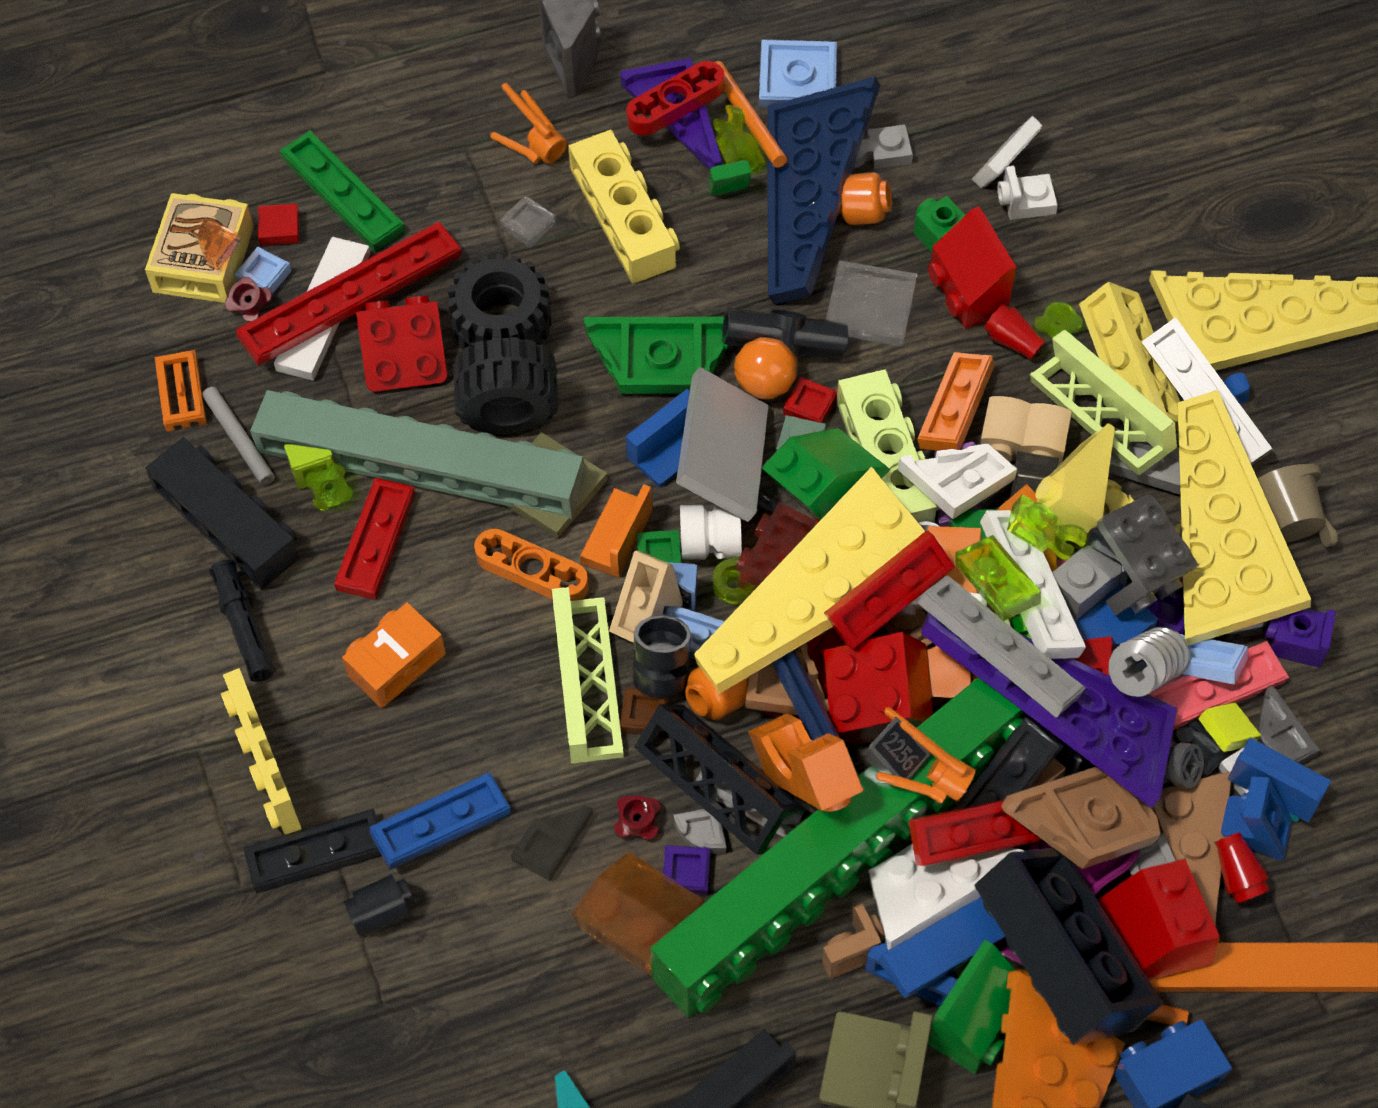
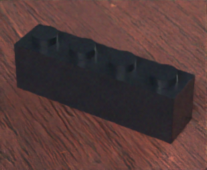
(223, 512)

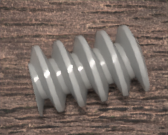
(1148, 661)

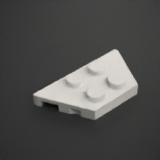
(919, 896)

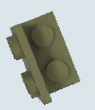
(874, 1062)

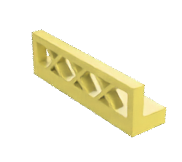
(1118, 342)

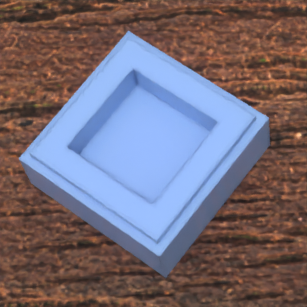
(264, 269)

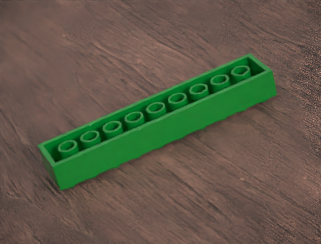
(819, 860)

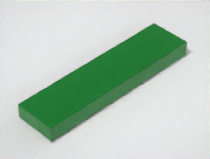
(342, 191)

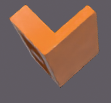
(617, 531)

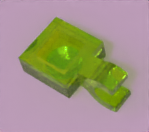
(735, 143)
(1039, 528)

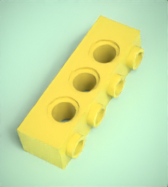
(623, 207)

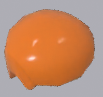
(765, 368)

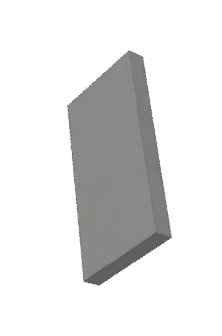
(723, 444)

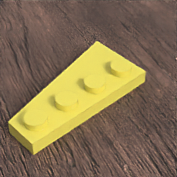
(252, 738)

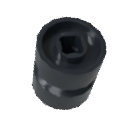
(661, 656)

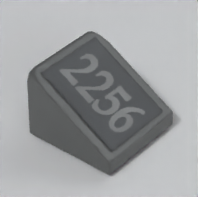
(897, 752)

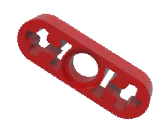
(669, 112)

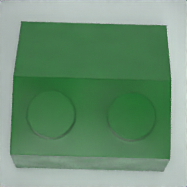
(820, 468)
(972, 1013)

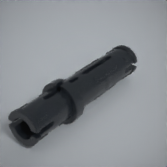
(236, 605)

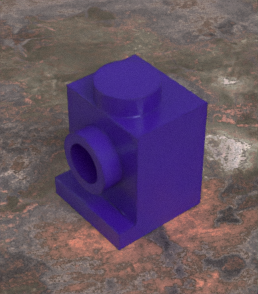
(1302, 636)

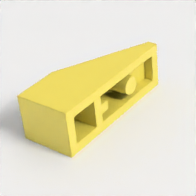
(1079, 483)

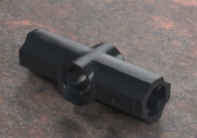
(798, 333)

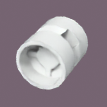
(709, 533)

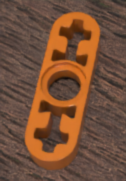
(524, 550)

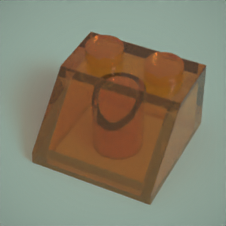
(633, 909)

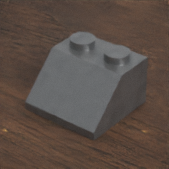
(570, 39)

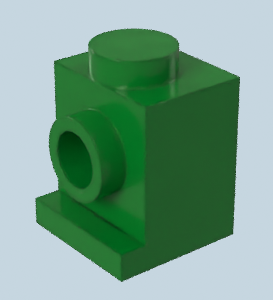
(935, 219)

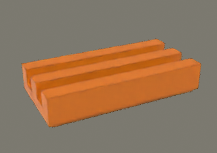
(185, 416)

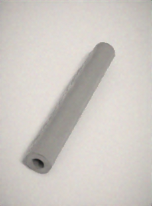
(238, 436)

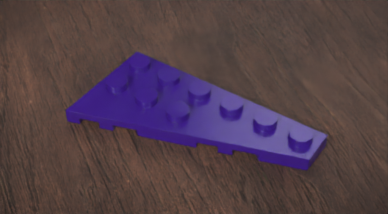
(1112, 730)

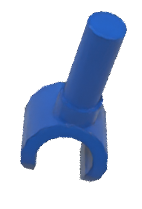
(1238, 387)

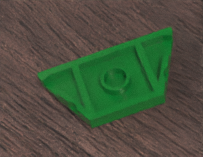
(656, 352)

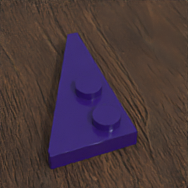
(691, 130)

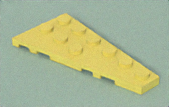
(1265, 314)
(1230, 530)
(828, 563)

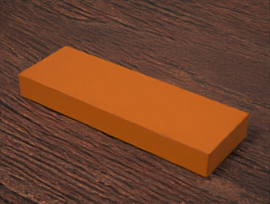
(956, 402)

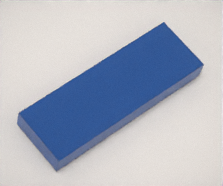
(439, 820)
(940, 948)

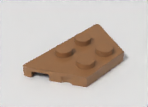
(1085, 817)

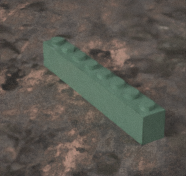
(422, 453)

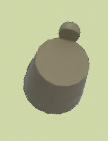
(1297, 503)

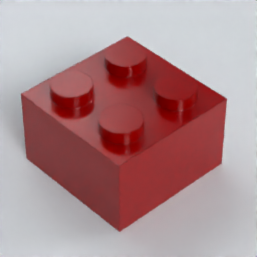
(877, 676)

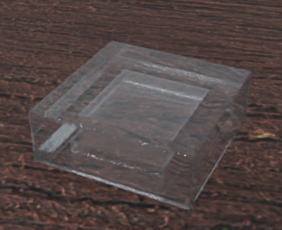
(527, 221)

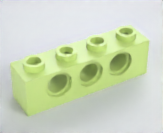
(875, 396)

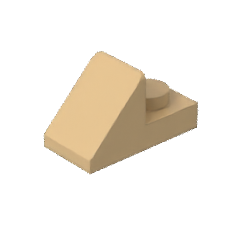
(645, 593)

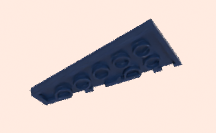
(821, 145)

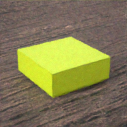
(1228, 726)

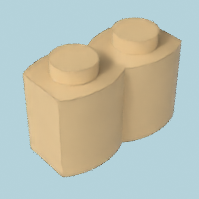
(1025, 427)

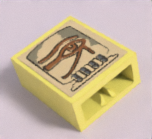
(176, 259)

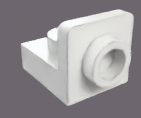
(1026, 195)

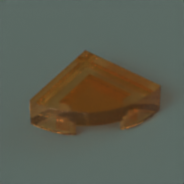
(216, 243)

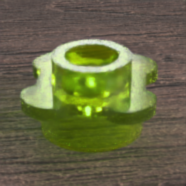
(1061, 313)
(339, 493)

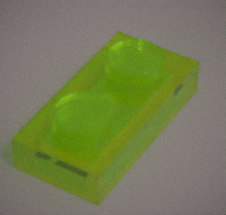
(998, 578)

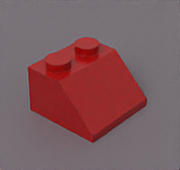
(972, 269)
(1163, 919)

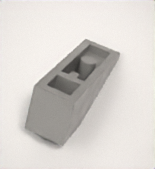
(1087, 579)

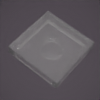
(872, 301)

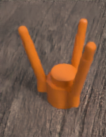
(544, 139)
(948, 773)

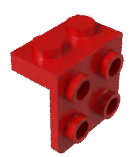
(402, 344)

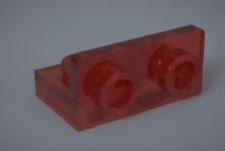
(777, 538)

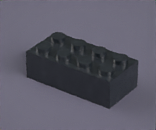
(1067, 945)

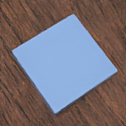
(795, 69)

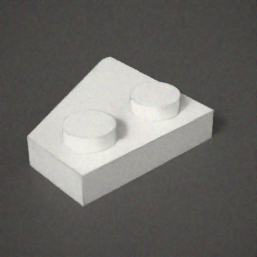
(959, 477)

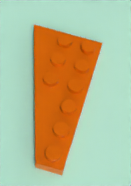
(1040, 1061)

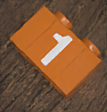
(393, 654)

